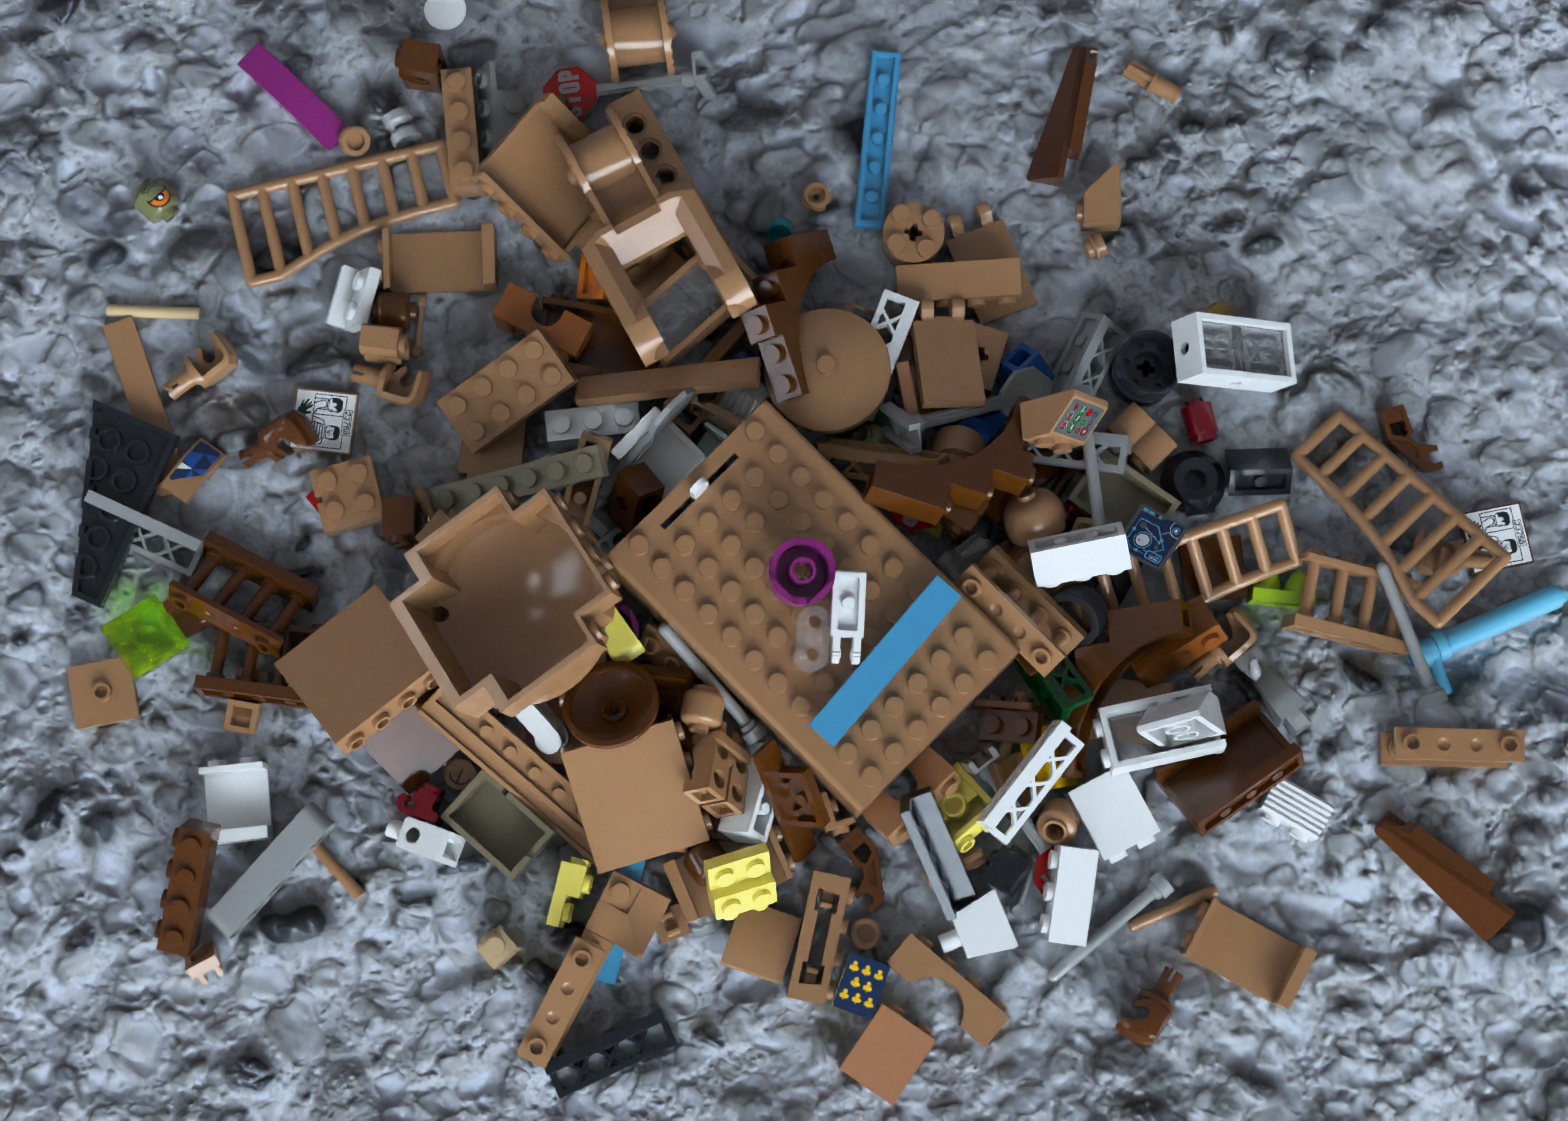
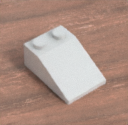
(1183, 720)

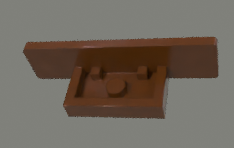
(793, 799)

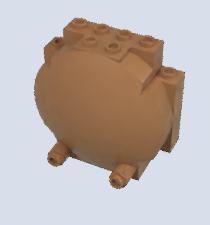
(508, 602)

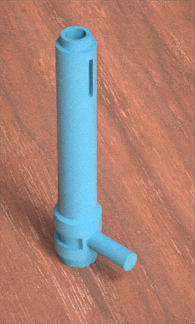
(1442, 644)

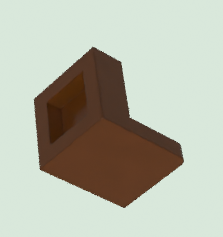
(185, 620)

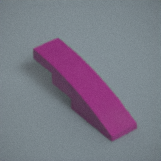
(292, 95)

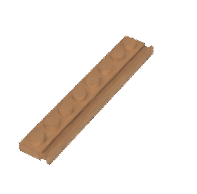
(513, 766)

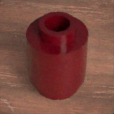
(1199, 421)

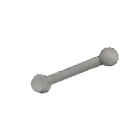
(1017, 910)

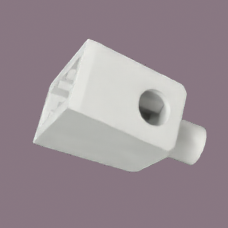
(426, 840)
(979, 928)

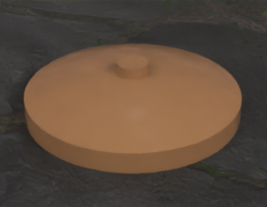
(844, 372)

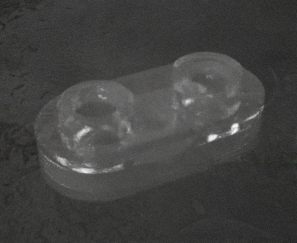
(812, 638)

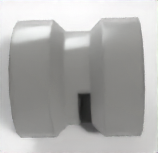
(401, 127)

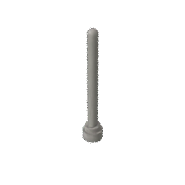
(1092, 472)
(1431, 692)
(751, 728)
(1156, 888)

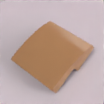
(761, 943)

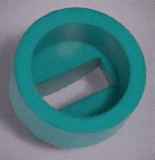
(778, 227)

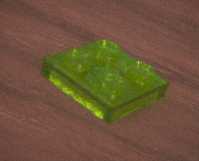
(145, 637)

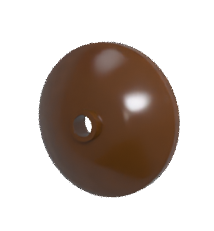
(609, 690)

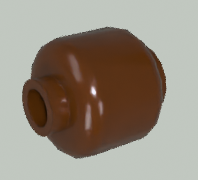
(393, 310)
(695, 859)

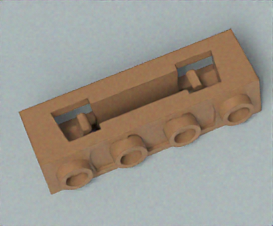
(838, 925)

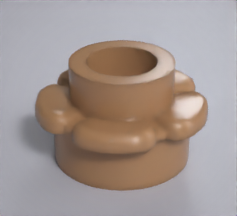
(812, 190)
(1095, 246)

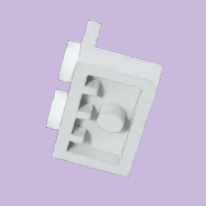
(353, 297)

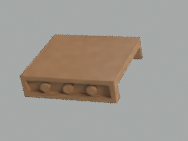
(530, 178)
(357, 671)
(635, 797)

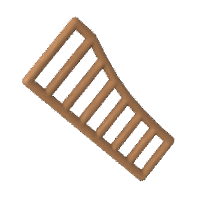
(337, 238)
(1382, 543)
(1236, 582)

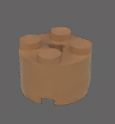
(914, 219)

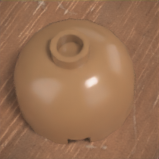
(1033, 515)

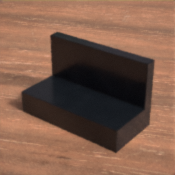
(1258, 471)

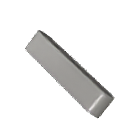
(271, 870)

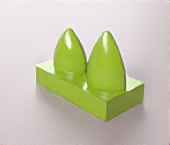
(1269, 591)

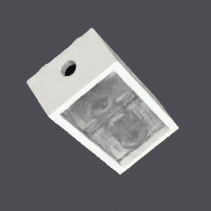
(1233, 352)

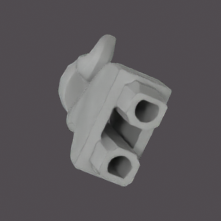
(1280, 698)

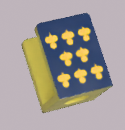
(860, 985)

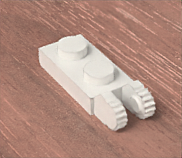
(847, 613)

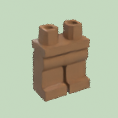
(719, 772)

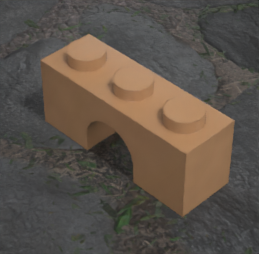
(926, 770)

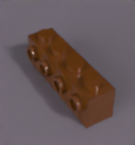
(188, 886)

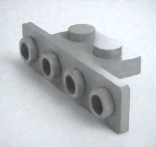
(495, 107)

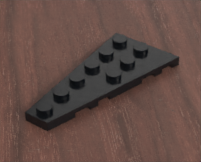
(127, 467)

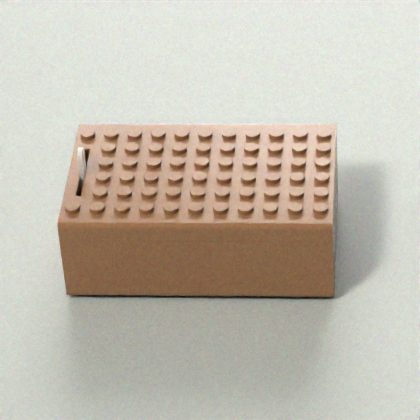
(703, 573)

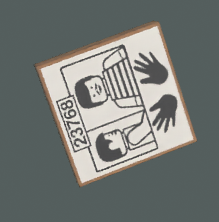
(332, 417)

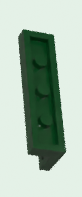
(1052, 694)

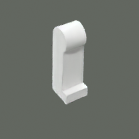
(545, 727)

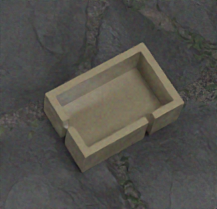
(1122, 494)
(498, 825)

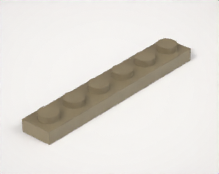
(526, 478)

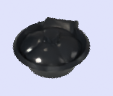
(1194, 481)

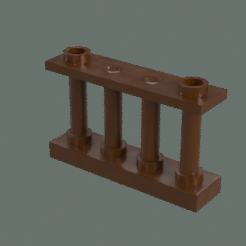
(249, 567)
(245, 686)

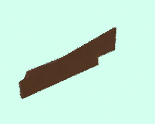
(1067, 119)
(1447, 874)

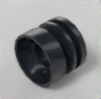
(1152, 353)

